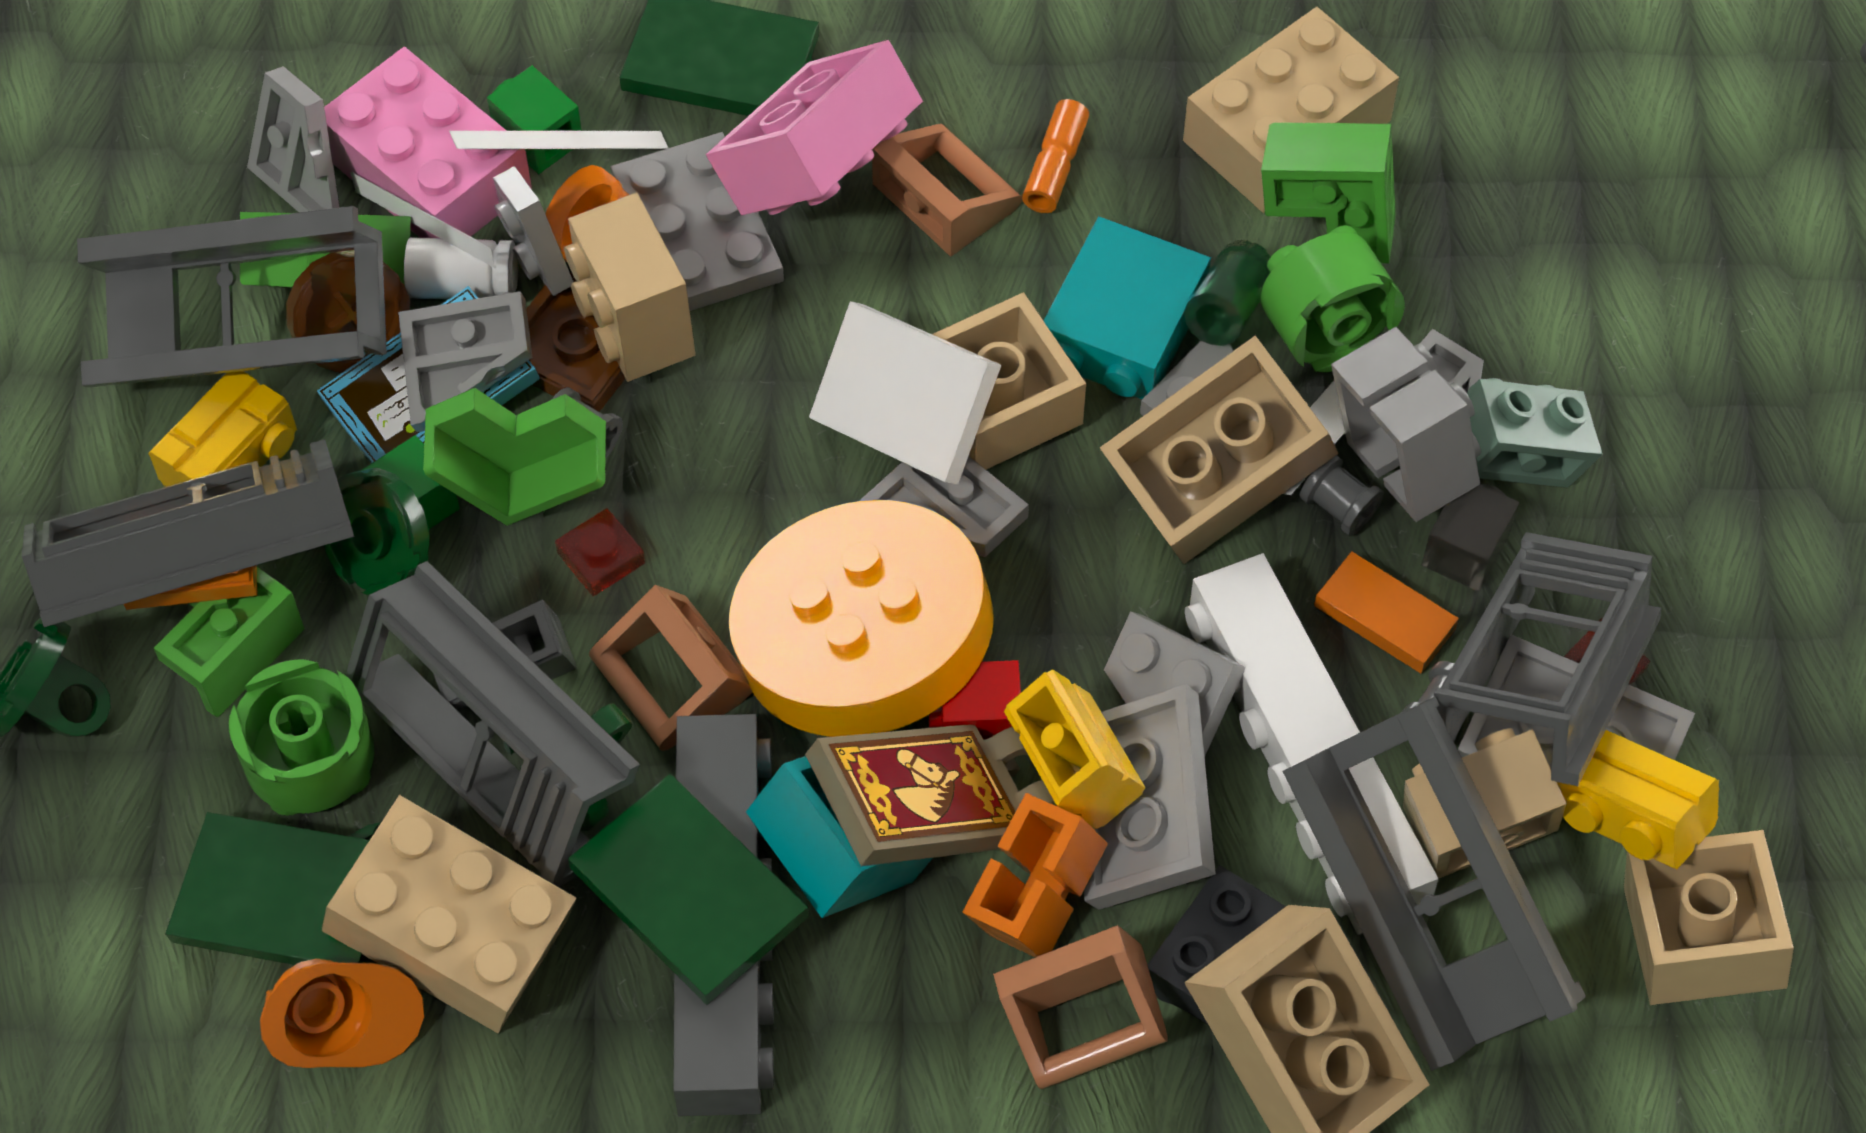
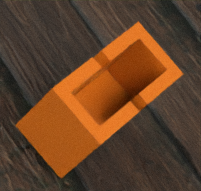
(1058, 855)

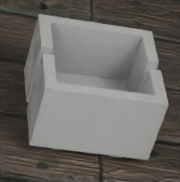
(1408, 417)

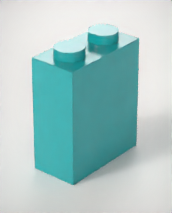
(1125, 307)

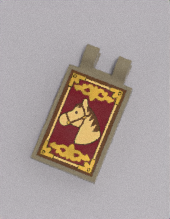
(922, 790)

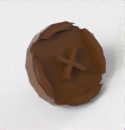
(326, 301)

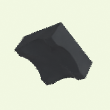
(1213, 923)

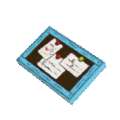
(373, 396)

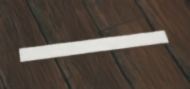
(558, 140)
(424, 220)

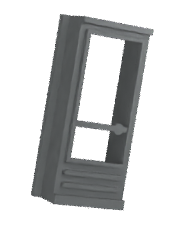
(145, 294)
(184, 534)
(1605, 667)
(563, 749)
(1477, 995)

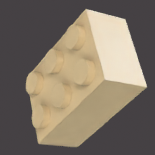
(1297, 76)
(1220, 449)
(448, 913)
(1307, 1027)

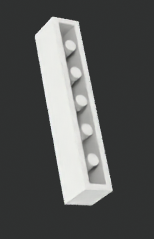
(1293, 706)

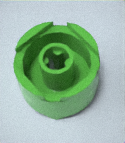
(1329, 297)
(302, 737)

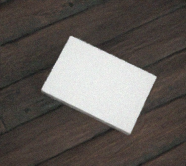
(904, 392)

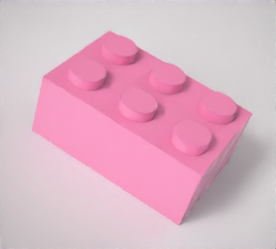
(815, 130)
(398, 137)

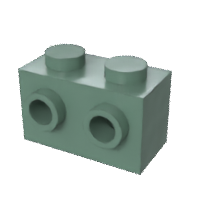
(1532, 433)

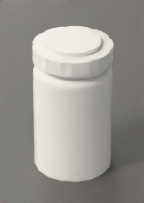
(441, 270)

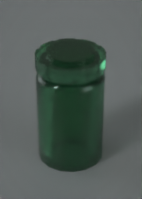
(1228, 293)

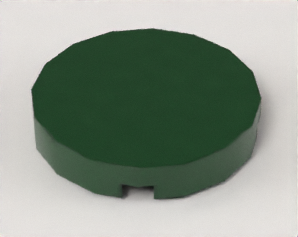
(387, 531)

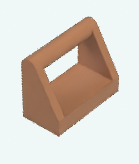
(927, 200)
(696, 644)
(1067, 975)

